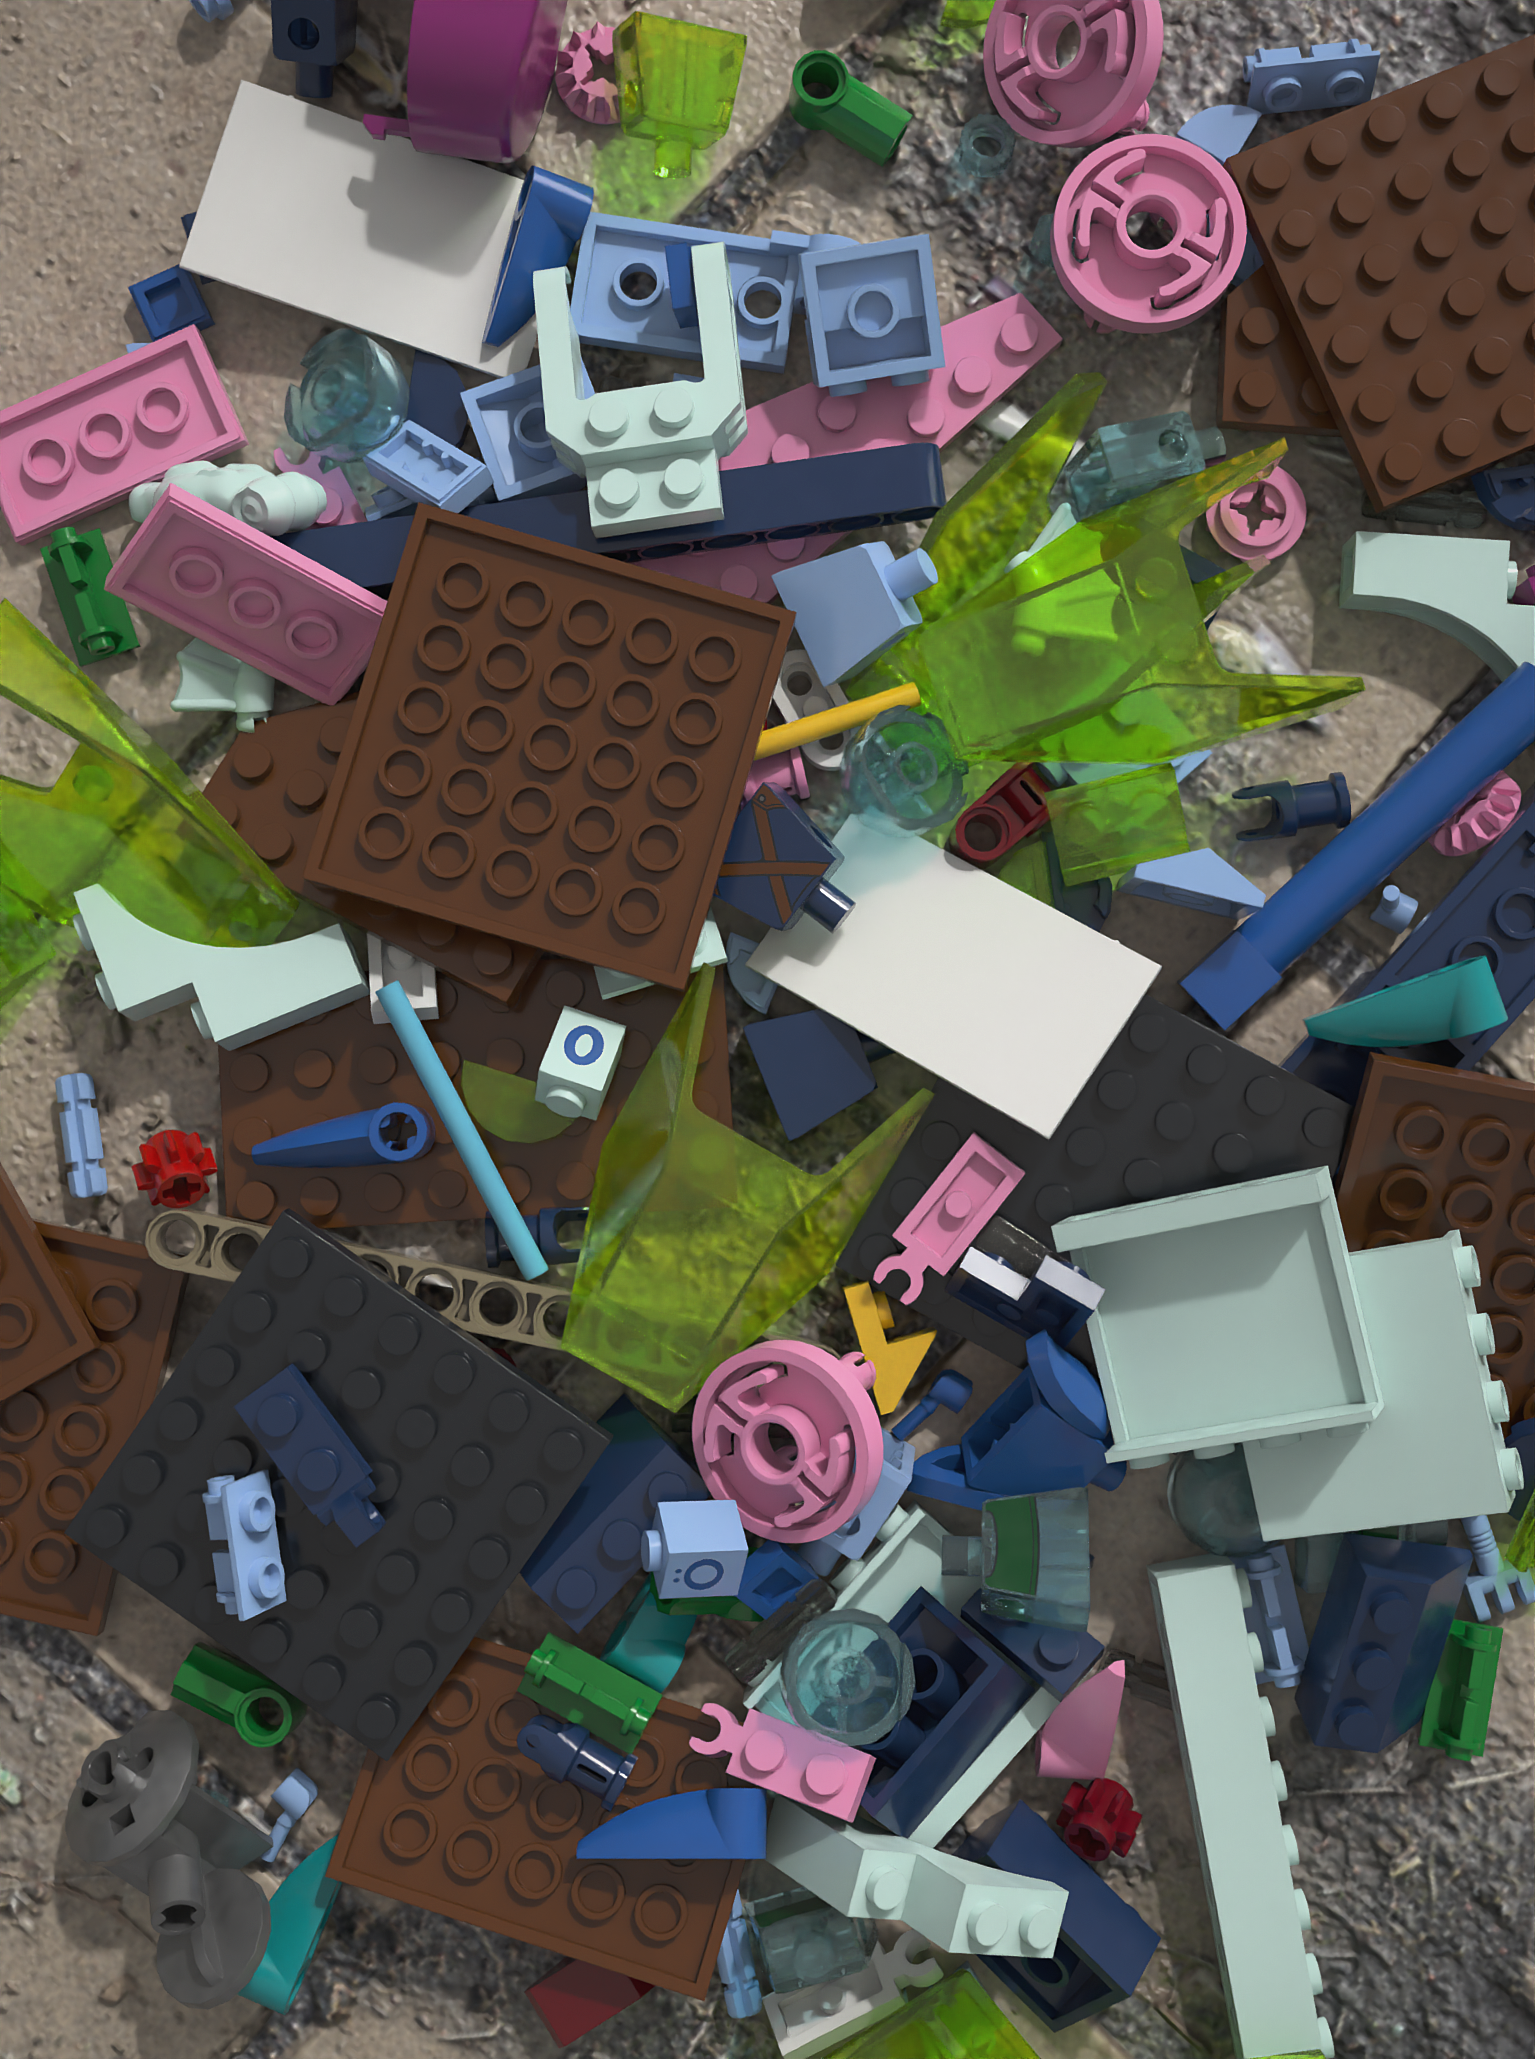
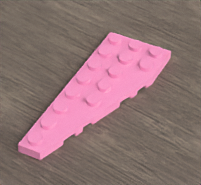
(983, 362)

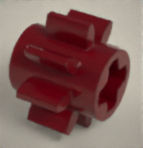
(1099, 1819)

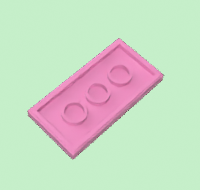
(112, 431)
(248, 596)

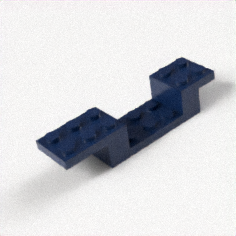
(1481, 915)

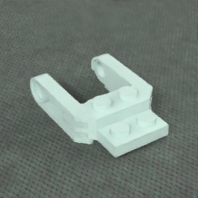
(651, 446)

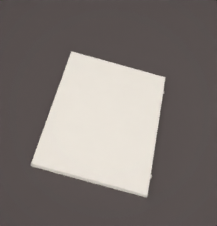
(358, 229)
(962, 975)

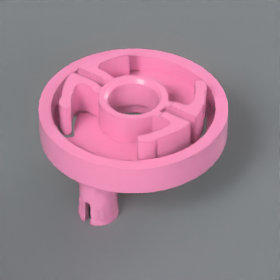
(1091, 92)
(1119, 276)
(817, 1407)

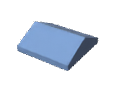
(514, 439)
(1196, 882)

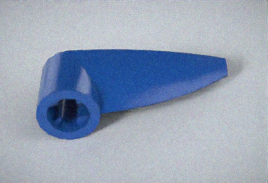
(541, 237)
(349, 1141)
(685, 1826)

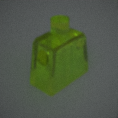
(675, 85)

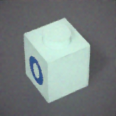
(579, 1064)

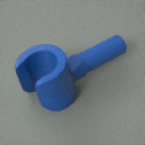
(948, 1389)

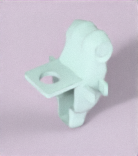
(243, 491)

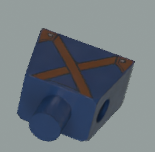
(782, 865)

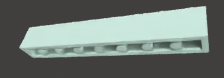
(1236, 1807)

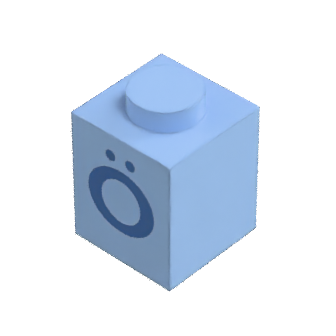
(695, 1549)

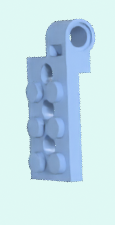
(625, 245)

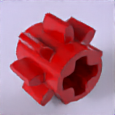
(174, 1169)

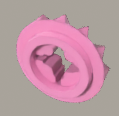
(588, 99)
(1280, 498)
(1479, 819)

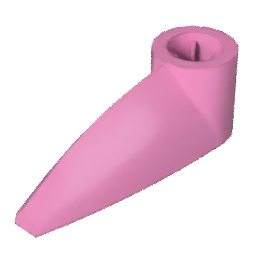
(1082, 1728)

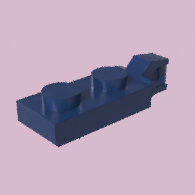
(313, 1453)

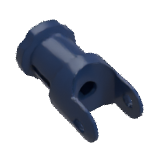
(1299, 806)
(544, 1231)
(570, 1755)

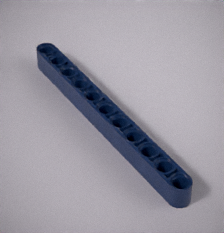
(758, 508)

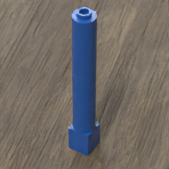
(1365, 852)

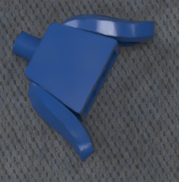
(1032, 1439)

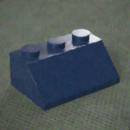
(600, 1530)
(1379, 1640)
(954, 1713)
(1100, 1939)

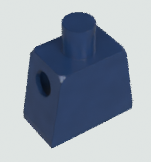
(314, 50)
(812, 1066)

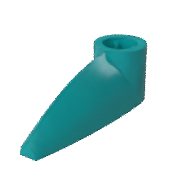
(1417, 1011)
(648, 1642)
(297, 1923)

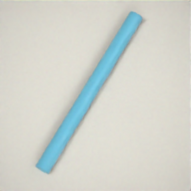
(461, 1130)

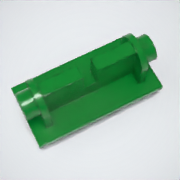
(94, 617)
(1462, 1691)
(589, 1692)

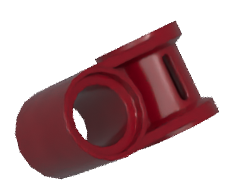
(1010, 807)

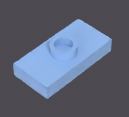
(428, 469)

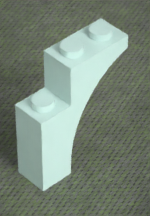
(1445, 584)
(239, 990)
(887, 1876)

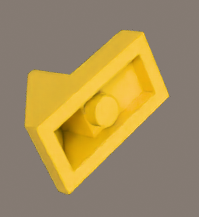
(893, 1358)

